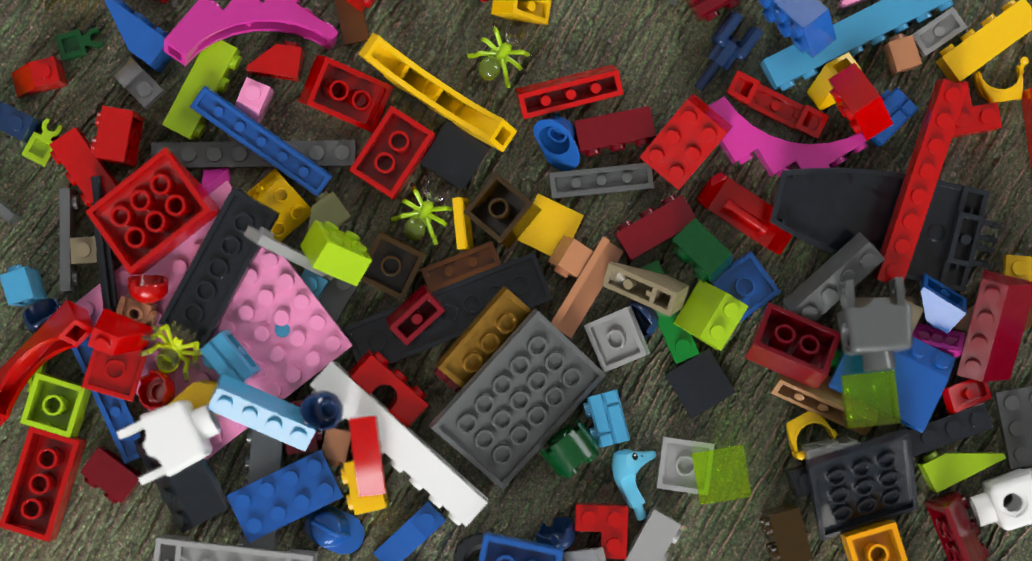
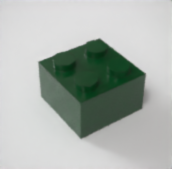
(702, 252)

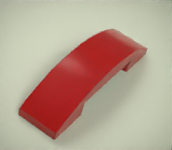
(776, 106)

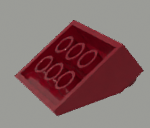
(955, 528)

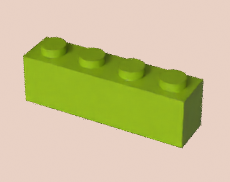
(209, 69)

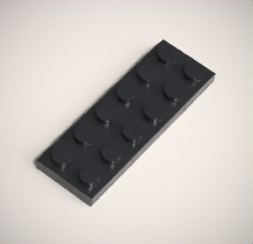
(218, 266)

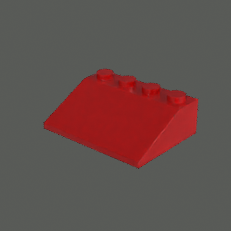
(152, 212)

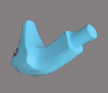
(624, 468)

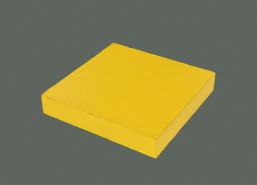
(550, 225)

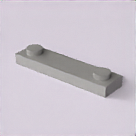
(265, 239)

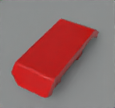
(743, 211)

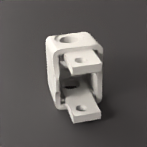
(175, 436)
(989, 505)

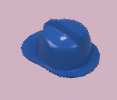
(557, 142)
(334, 529)

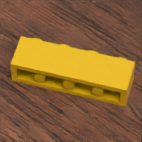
(987, 42)

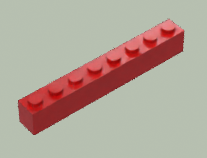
(920, 179)

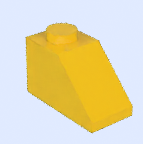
(523, 10)

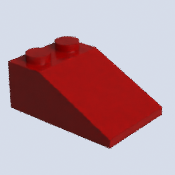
(345, 93)

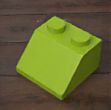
(710, 314)

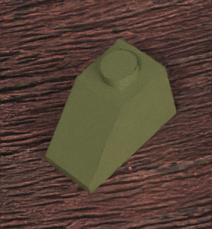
(330, 209)

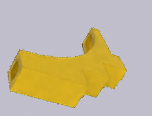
(437, 95)

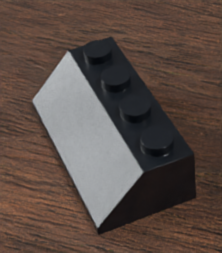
(190, 494)

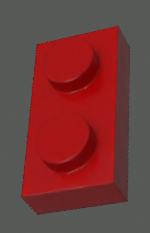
(965, 394)

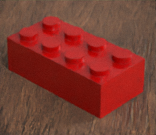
(42, 484)

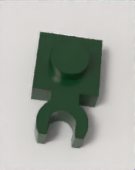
(75, 44)

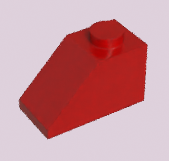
(279, 62)
(39, 77)
(118, 334)

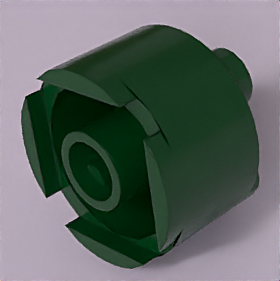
(570, 449)

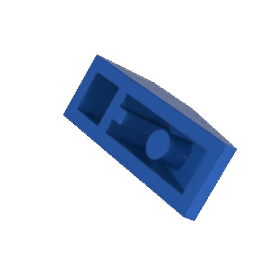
(411, 533)

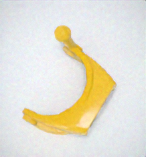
(993, 94)
(794, 426)

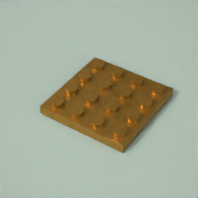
(483, 337)

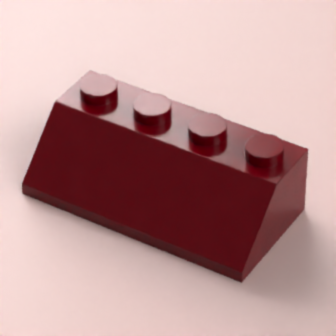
(995, 327)

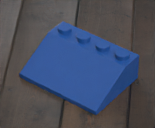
(919, 376)

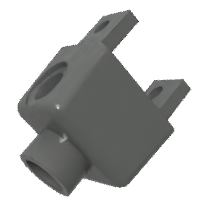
(877, 328)

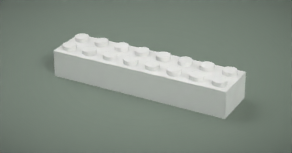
(406, 448)

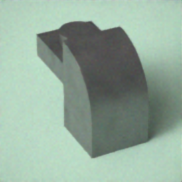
(138, 82)

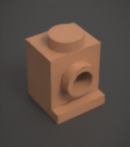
(147, 312)

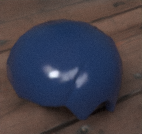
(39, 313)
(646, 318)
(322, 410)
(559, 534)

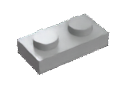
(938, 31)

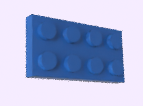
(285, 495)

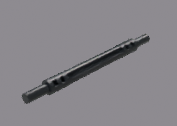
(104, 256)

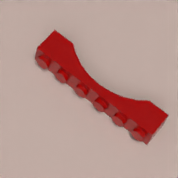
(62, 331)

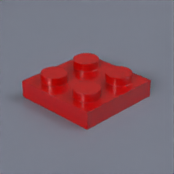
(114, 374)

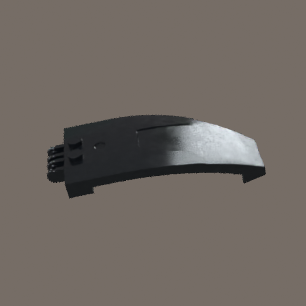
(838, 203)

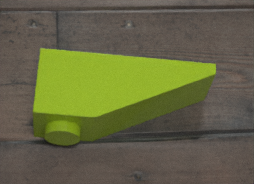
(949, 468)

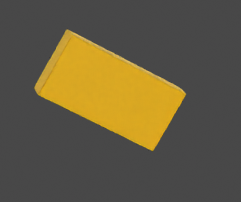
(463, 224)

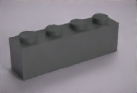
(822, 290)

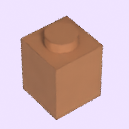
(901, 54)
(570, 257)
(337, 446)

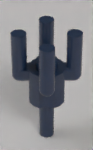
(728, 48)

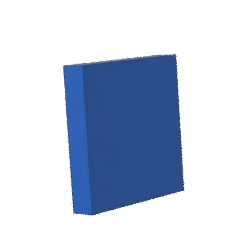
(748, 283)

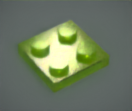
(870, 399)

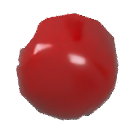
(147, 288)
(156, 390)

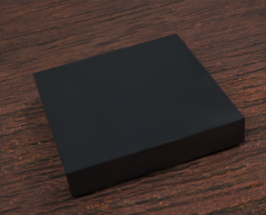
(455, 155)
(700, 383)

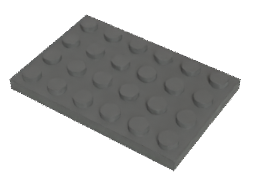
(517, 399)

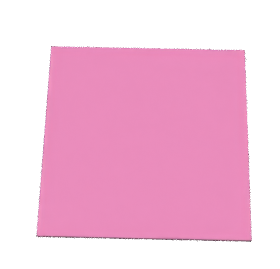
(267, 297)

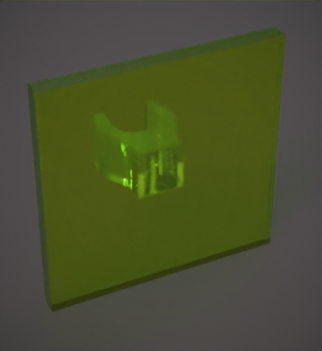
(721, 474)

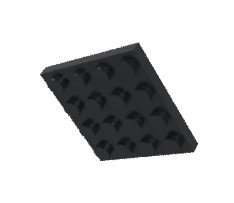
(863, 484)

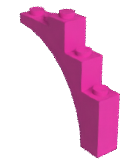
(208, 24)
(777, 153)

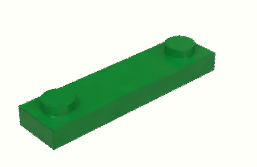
(678, 340)

